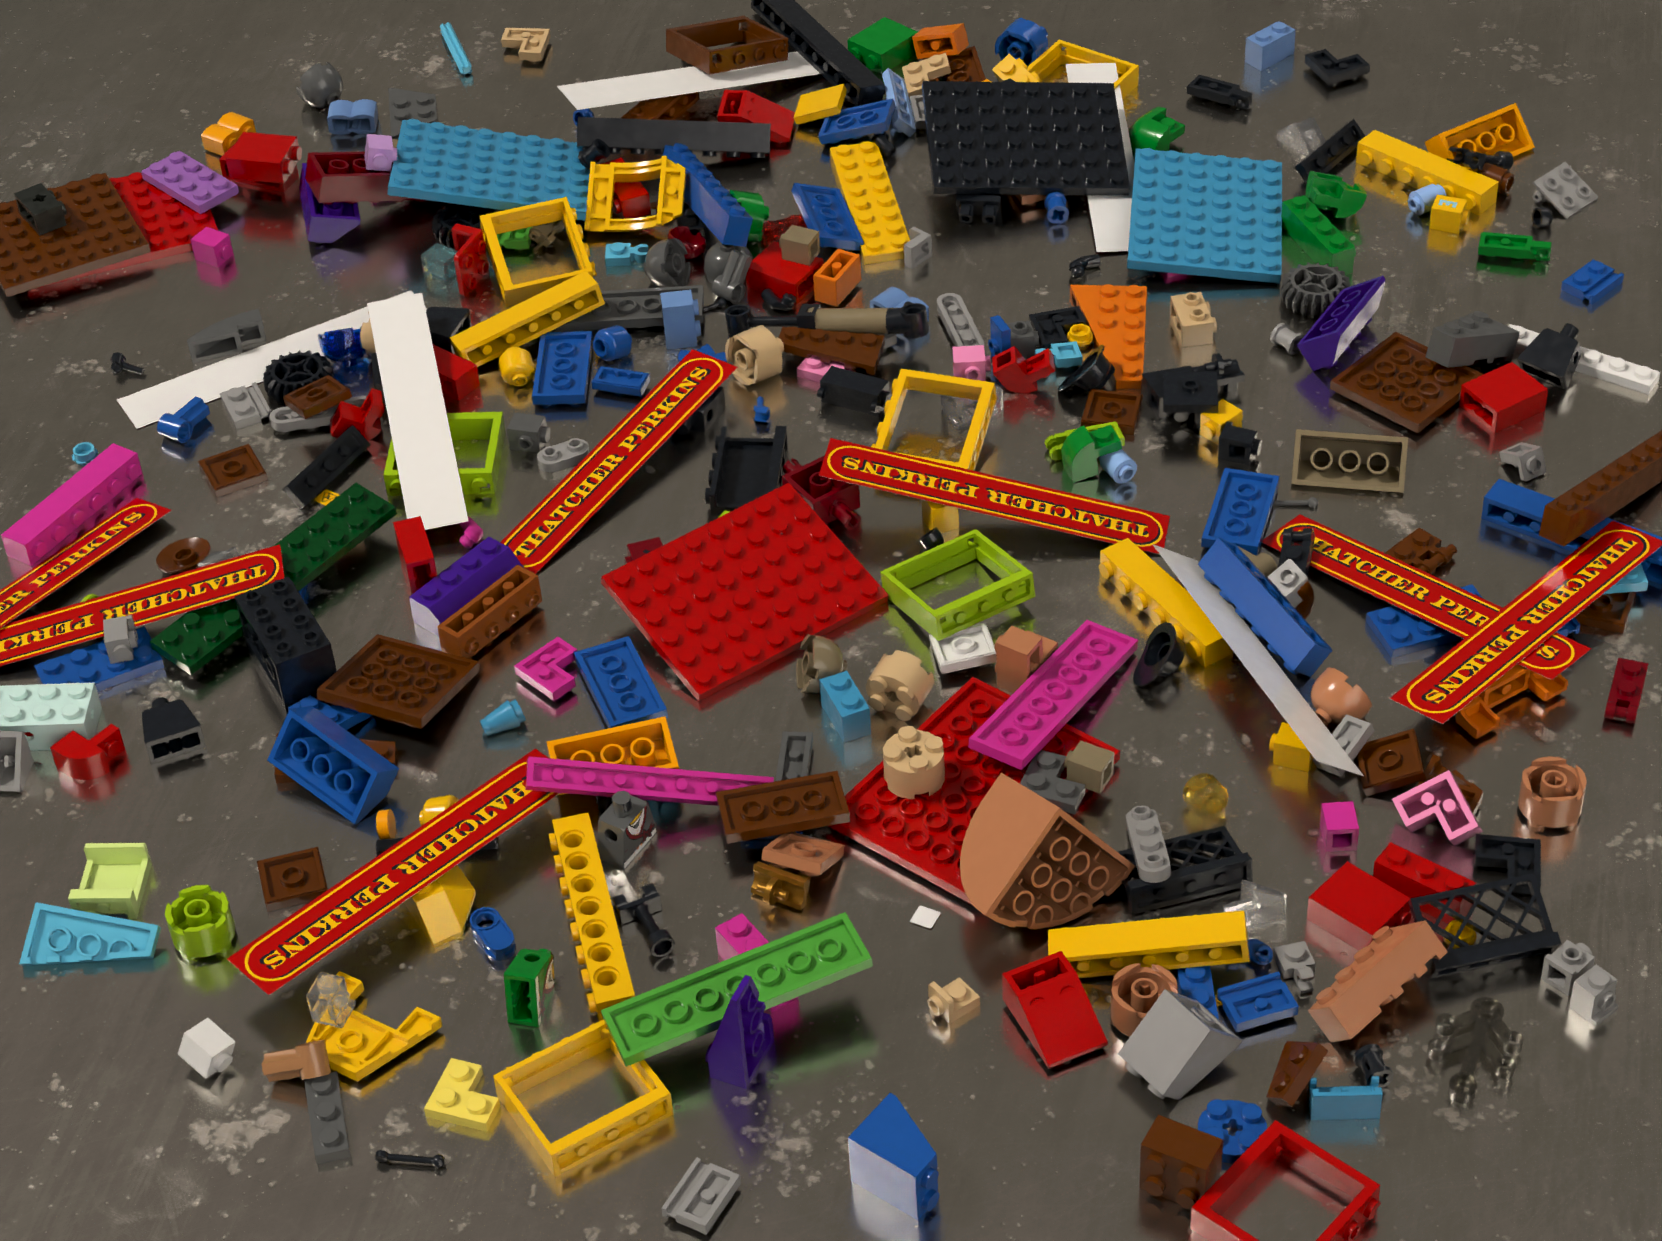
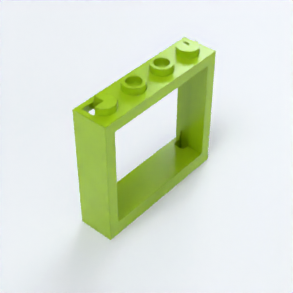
(464, 427)
(1013, 588)

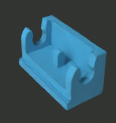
(1344, 1101)

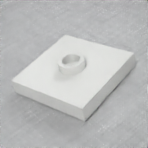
(964, 649)

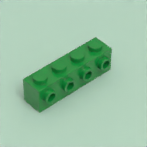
(1317, 234)

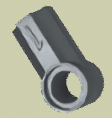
(730, 283)

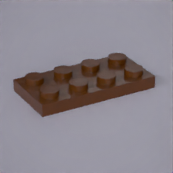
(782, 807)

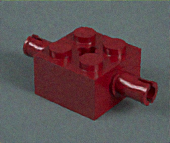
(826, 496)

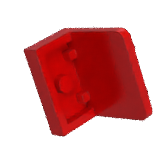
(471, 257)

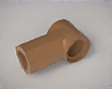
(303, 1061)

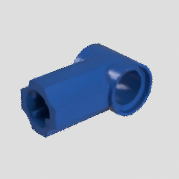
(181, 424)

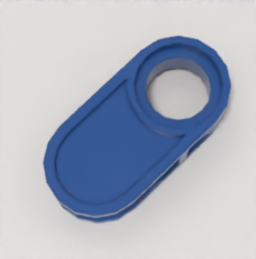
(495, 939)

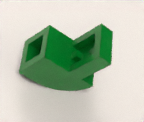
(1084, 447)

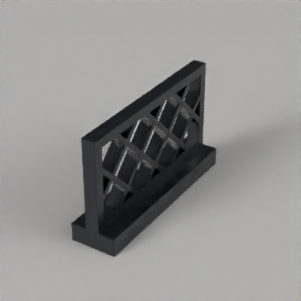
(1188, 881)
(1497, 950)

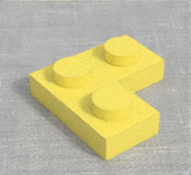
(456, 1100)

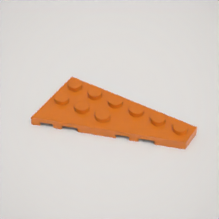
(1117, 322)

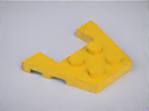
(367, 1043)

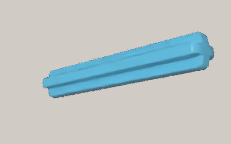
(456, 48)

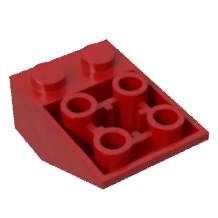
(748, 107)
(1053, 1009)

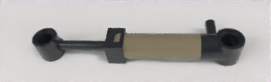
(908, 320)

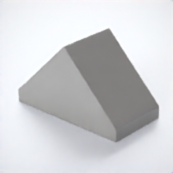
(14, 760)

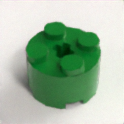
(755, 208)

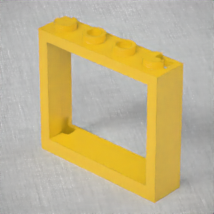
(1073, 54)
(526, 217)
(944, 385)
(599, 1134)

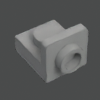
(918, 248)
(1527, 458)
(1288, 580)

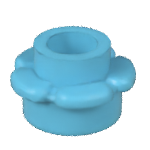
(84, 453)

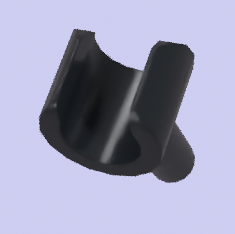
(119, 363)

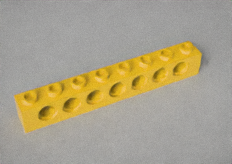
(592, 912)

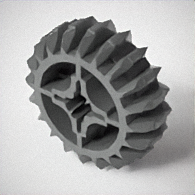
(1312, 288)

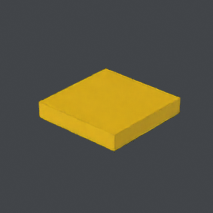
(820, 104)

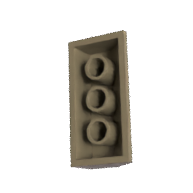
(1349, 461)

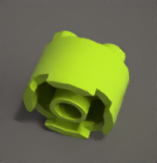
(200, 922)

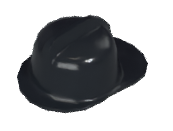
(1092, 373)
(1161, 655)

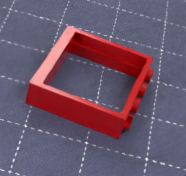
(1277, 1139)

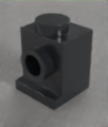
(1238, 444)

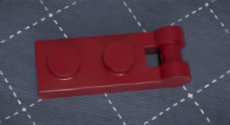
(1626, 690)

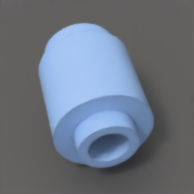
(1422, 199)
(1118, 466)

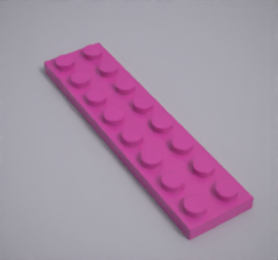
(1053, 694)

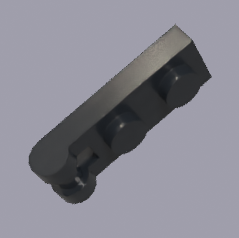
(1299, 554)

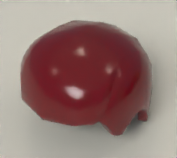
(694, 244)

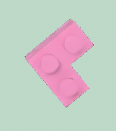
(1442, 801)

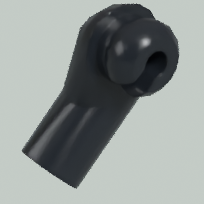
(776, 303)

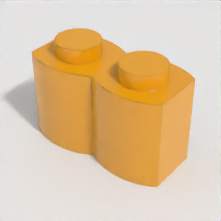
(223, 135)

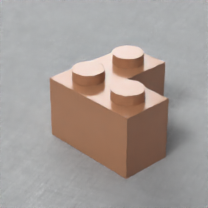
(1019, 656)

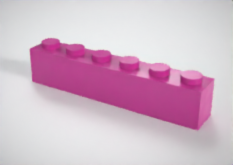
(71, 504)

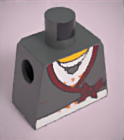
(624, 829)

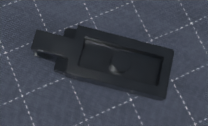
(1220, 91)

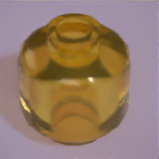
(1205, 796)

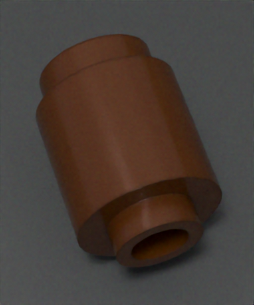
(1499, 174)

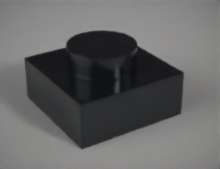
(693, 222)

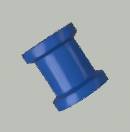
(1056, 206)

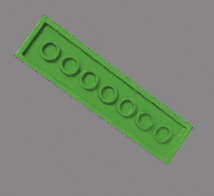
(699, 1000)

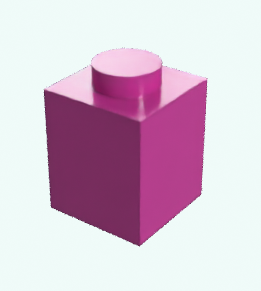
(212, 246)
(1339, 826)

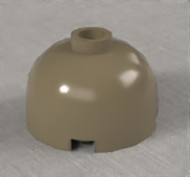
(820, 660)

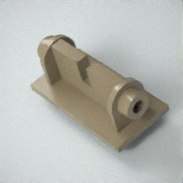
(544, 233)

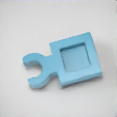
(622, 254)

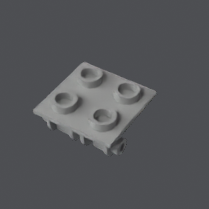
(1564, 190)

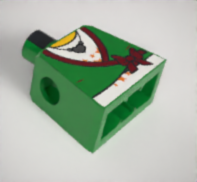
(533, 977)

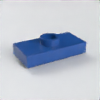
(1000, 336)
(621, 381)

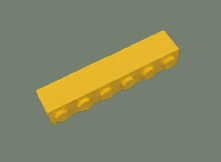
(1422, 168)
(528, 319)
(1162, 600)
(1162, 941)

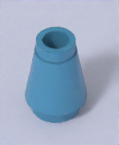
(503, 718)

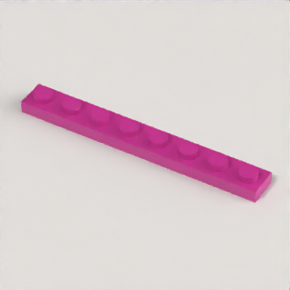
(638, 781)

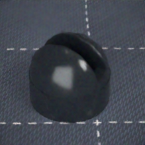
(1542, 217)
(932, 539)

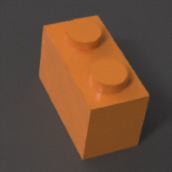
(939, 40)
(837, 277)

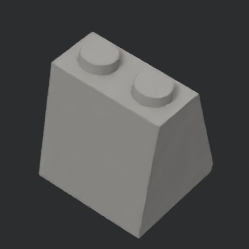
(1177, 1045)

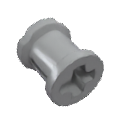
(1286, 338)

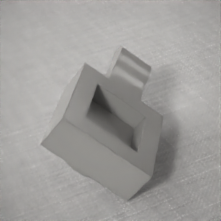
(1296, 962)

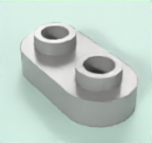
(562, 455)

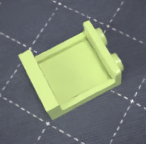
(112, 879)

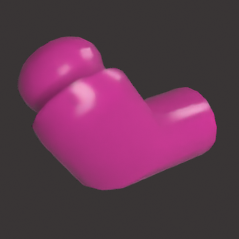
(472, 533)

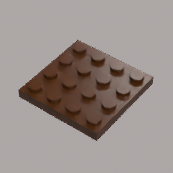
(1403, 383)
(398, 681)

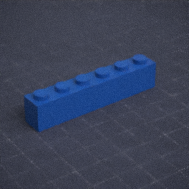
(1264, 608)

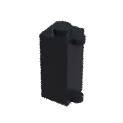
(854, 391)

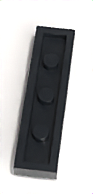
(1332, 150)
(326, 467)

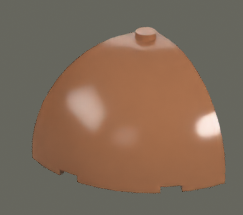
(1033, 861)

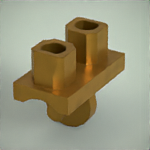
(780, 886)

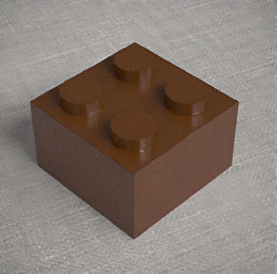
(1179, 1161)

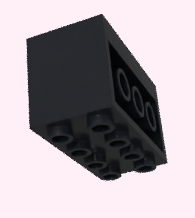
(285, 641)

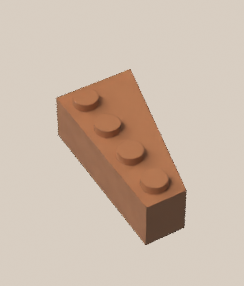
(1375, 978)

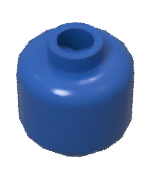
(612, 343)

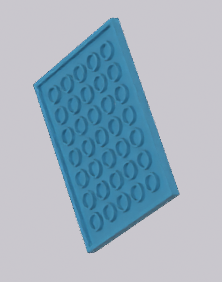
(486, 168)
(1206, 216)

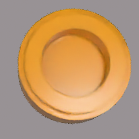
(386, 824)

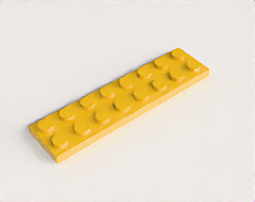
(870, 201)

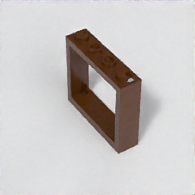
(762, 45)

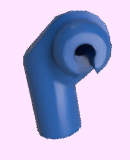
(1259, 952)

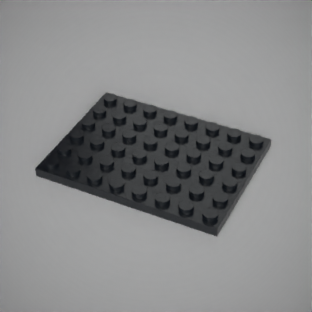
(1024, 138)

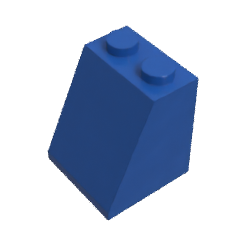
(894, 1159)

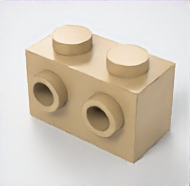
(1192, 319)

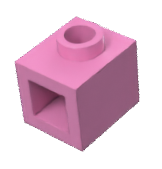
(970, 362)

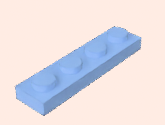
(896, 88)

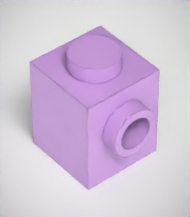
(379, 152)

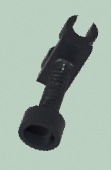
(1475, 159)
(659, 940)

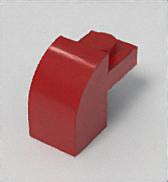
(1021, 374)
(364, 418)
(87, 758)

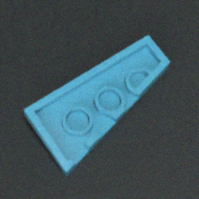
(79, 936)

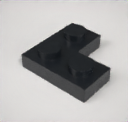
(1335, 70)
(1054, 324)
(1516, 854)

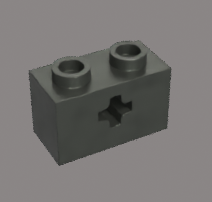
(41, 209)

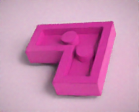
(545, 668)

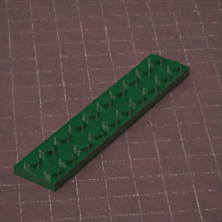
(305, 555)

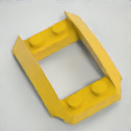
(601, 192)

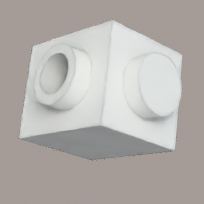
(207, 1048)

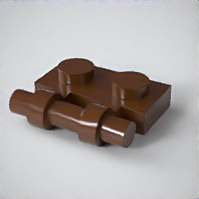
(1420, 547)

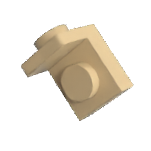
(952, 1000)

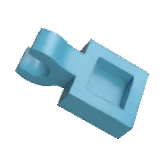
(1065, 354)

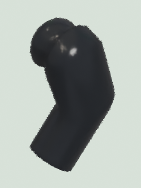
(883, 143)
(1085, 262)

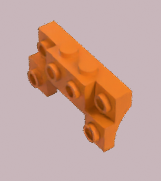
(1480, 719)

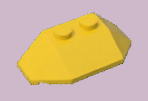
(443, 907)

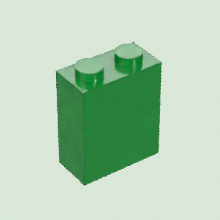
(883, 45)

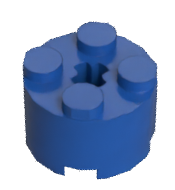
(1023, 41)

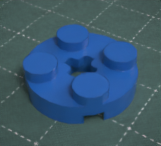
(1233, 1114)

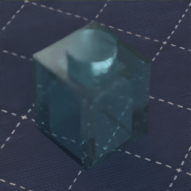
(439, 263)

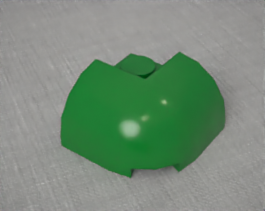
(1155, 130)
(1333, 194)

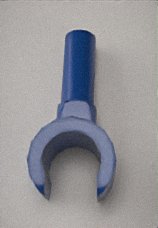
(762, 413)

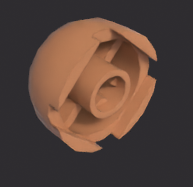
(1336, 698)

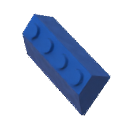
(332, 763)

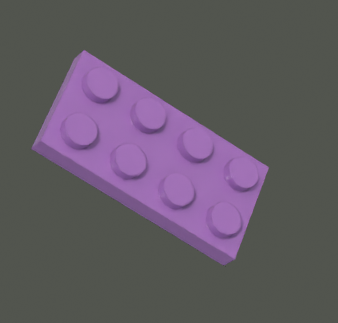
(190, 182)

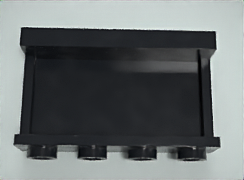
(745, 469)

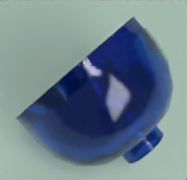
(342, 346)

